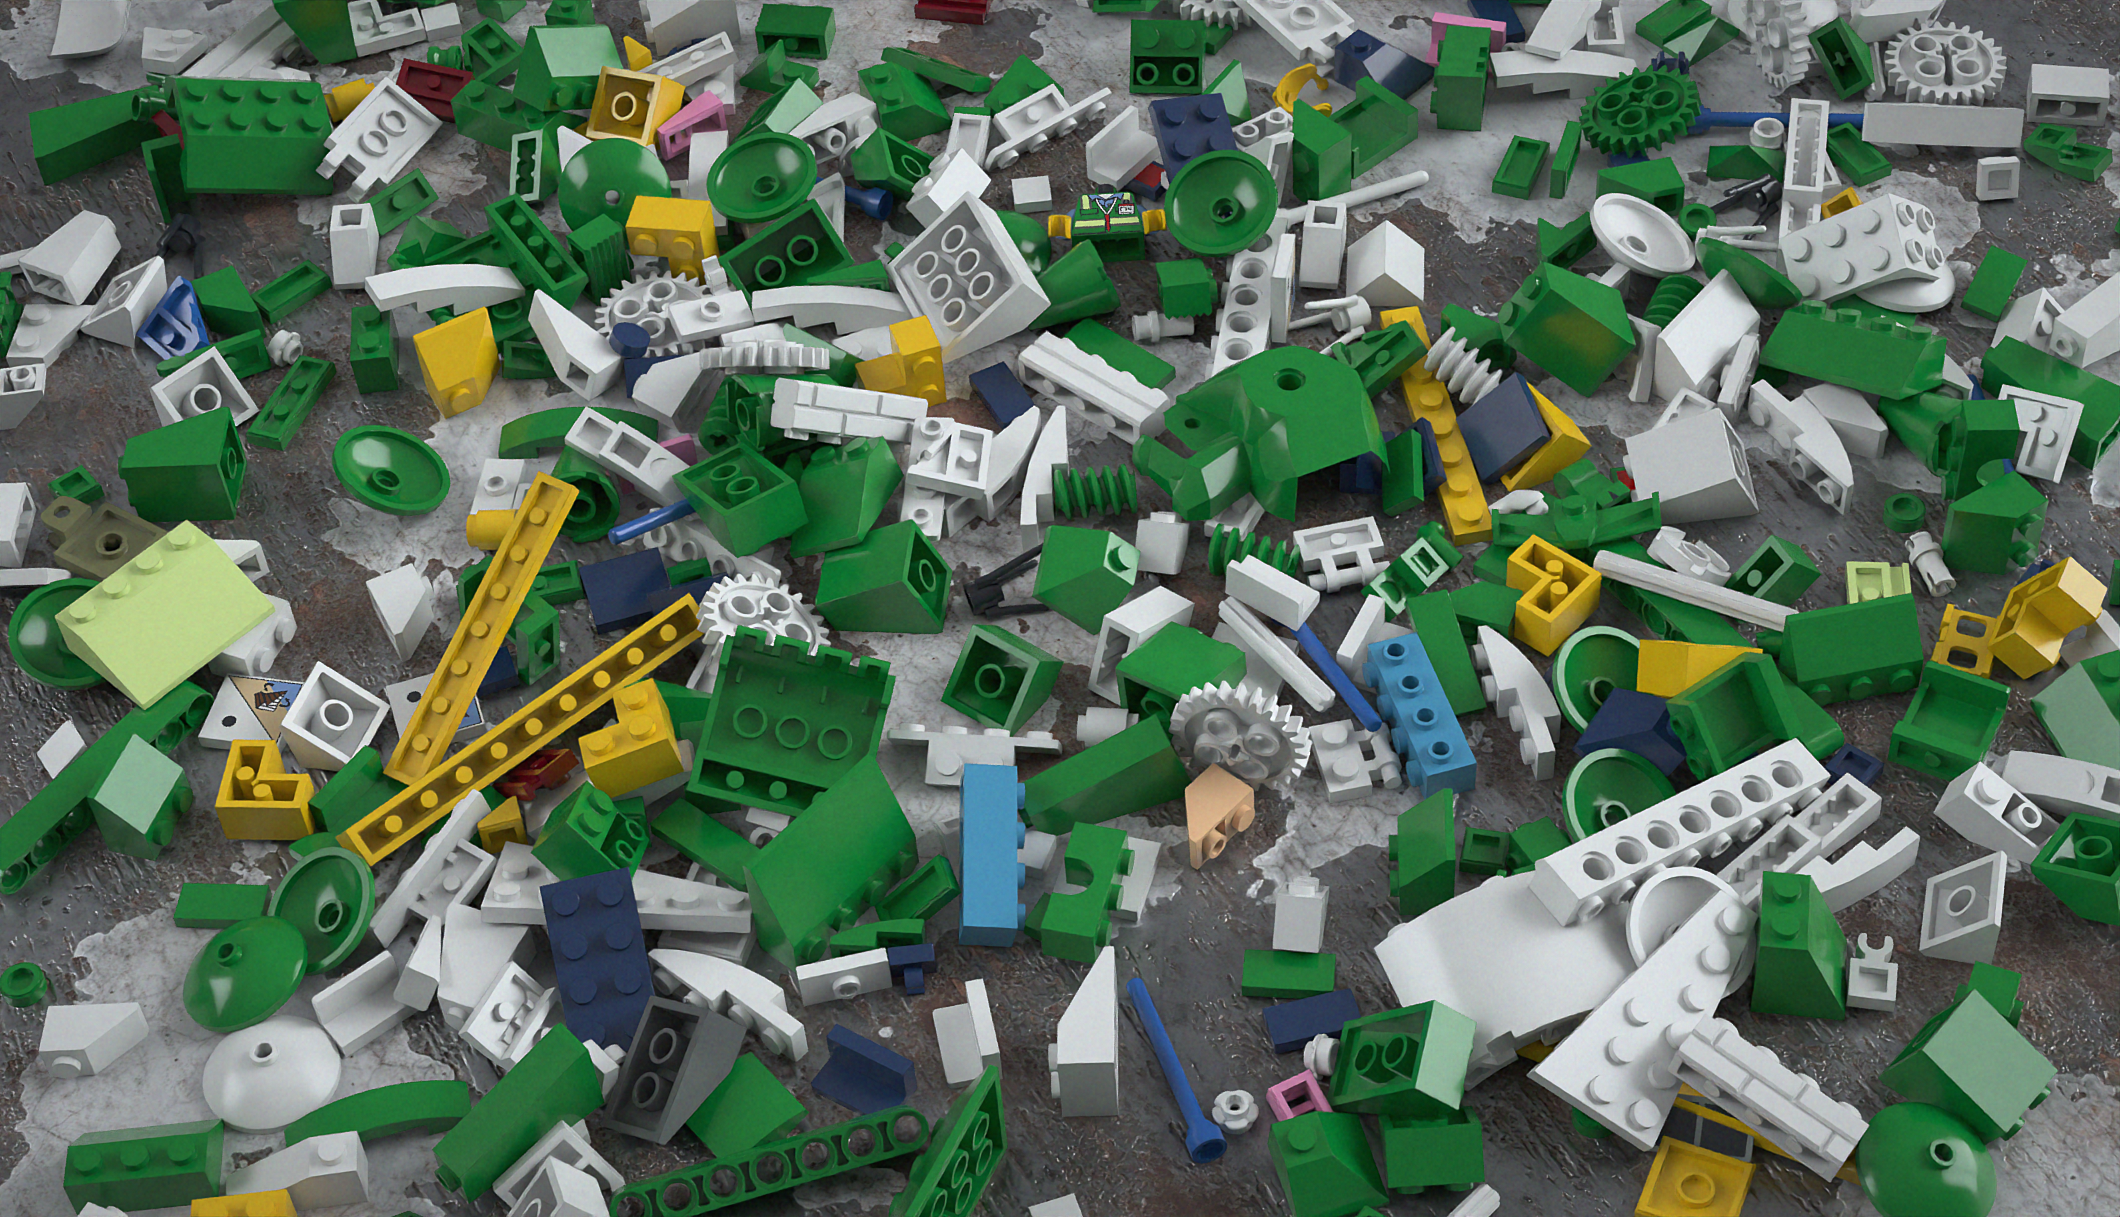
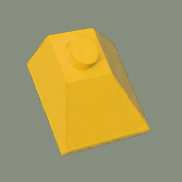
(632, 105)
(458, 361)
(1563, 448)

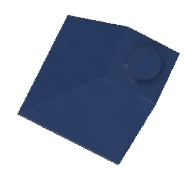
(1384, 63)
(1634, 724)

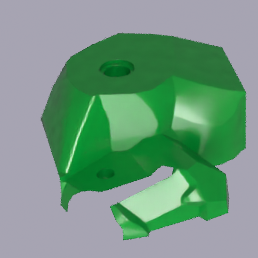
(1260, 431)

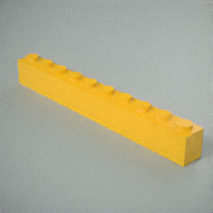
(523, 733)

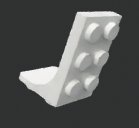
(1862, 249)

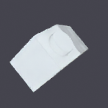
(314, 1171)

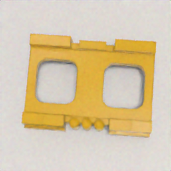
(1952, 640)

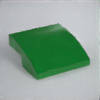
(746, 1110)

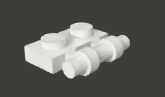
(1340, 545)
(1341, 760)

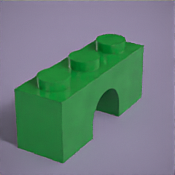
(1982, 438)
(1081, 923)

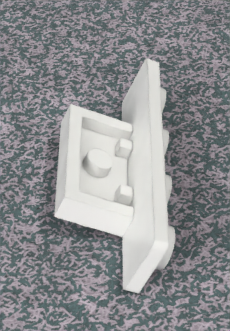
(1039, 118)
(920, 503)
(694, 540)
(955, 747)
(444, 873)

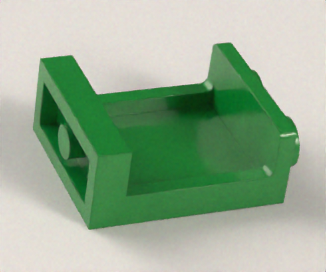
(1378, 124)
(532, 630)
(1732, 714)
(1949, 722)

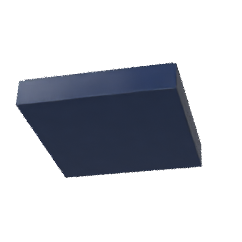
(1503, 428)
(620, 589)

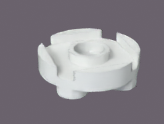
(1688, 559)

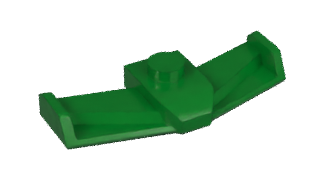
(1578, 523)

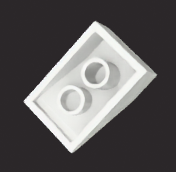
(1086, 1048)

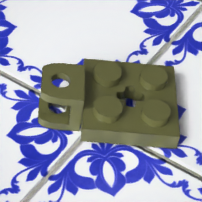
(83, 537)

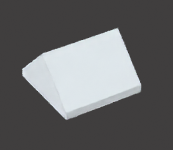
(1386, 268)
(127, 303)
(199, 388)
(331, 720)
(1964, 911)

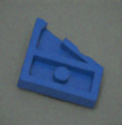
(175, 322)

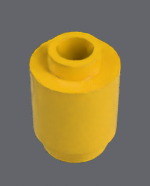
(346, 98)
(488, 528)

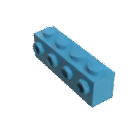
(1419, 716)
(989, 855)

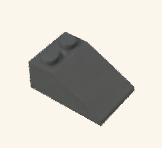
(671, 1068)

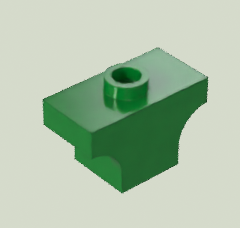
(1480, 334)

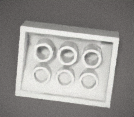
(968, 279)

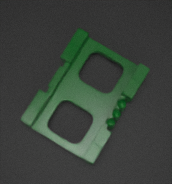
(9, 313)

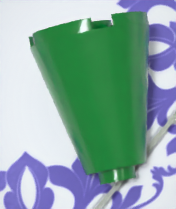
(1076, 288)
(750, 405)
(1923, 426)
(597, 501)

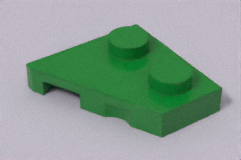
(490, 52)
(1018, 83)
(1382, 355)

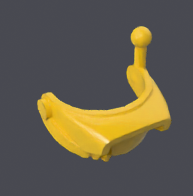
(1293, 82)

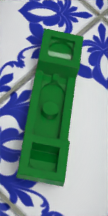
(549, 428)
(387, 1111)

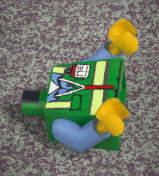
(1110, 223)

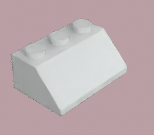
(1703, 339)

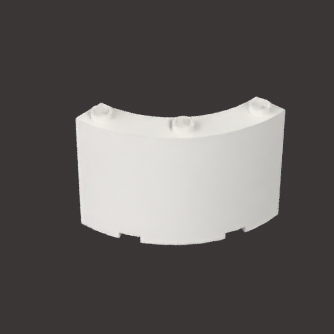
(1508, 967)

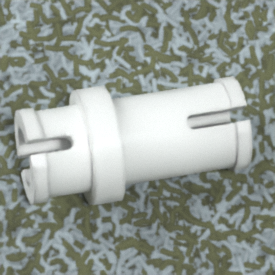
(1157, 325)
(1927, 558)

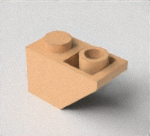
(1215, 811)

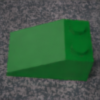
(844, 494)
(742, 499)
(1403, 1061)

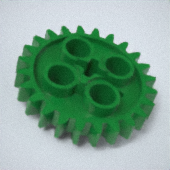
(1640, 111)

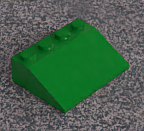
(829, 866)
(960, 1156)

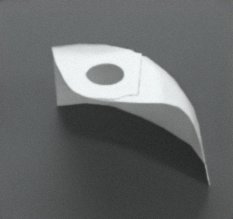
(90, 27)

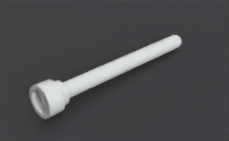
(1361, 195)

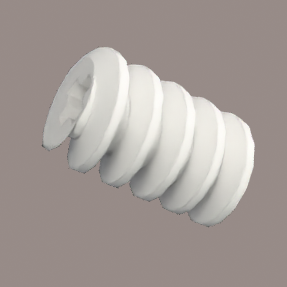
(1461, 368)

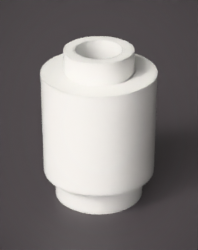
(1103, 723)

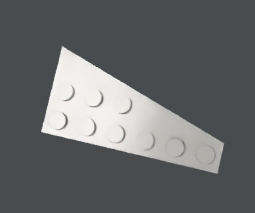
(660, 899)
(1622, 1050)

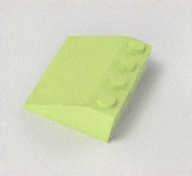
(163, 615)

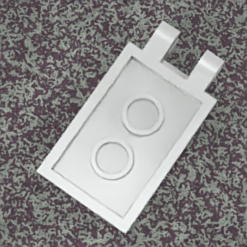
(1303, 27)
(379, 138)

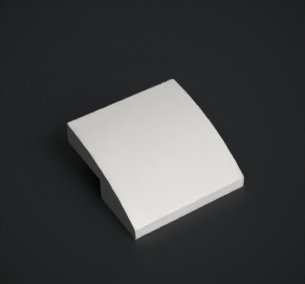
(512, 1016)

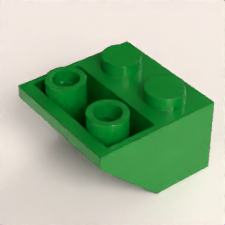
(1167, 56)
(589, 837)

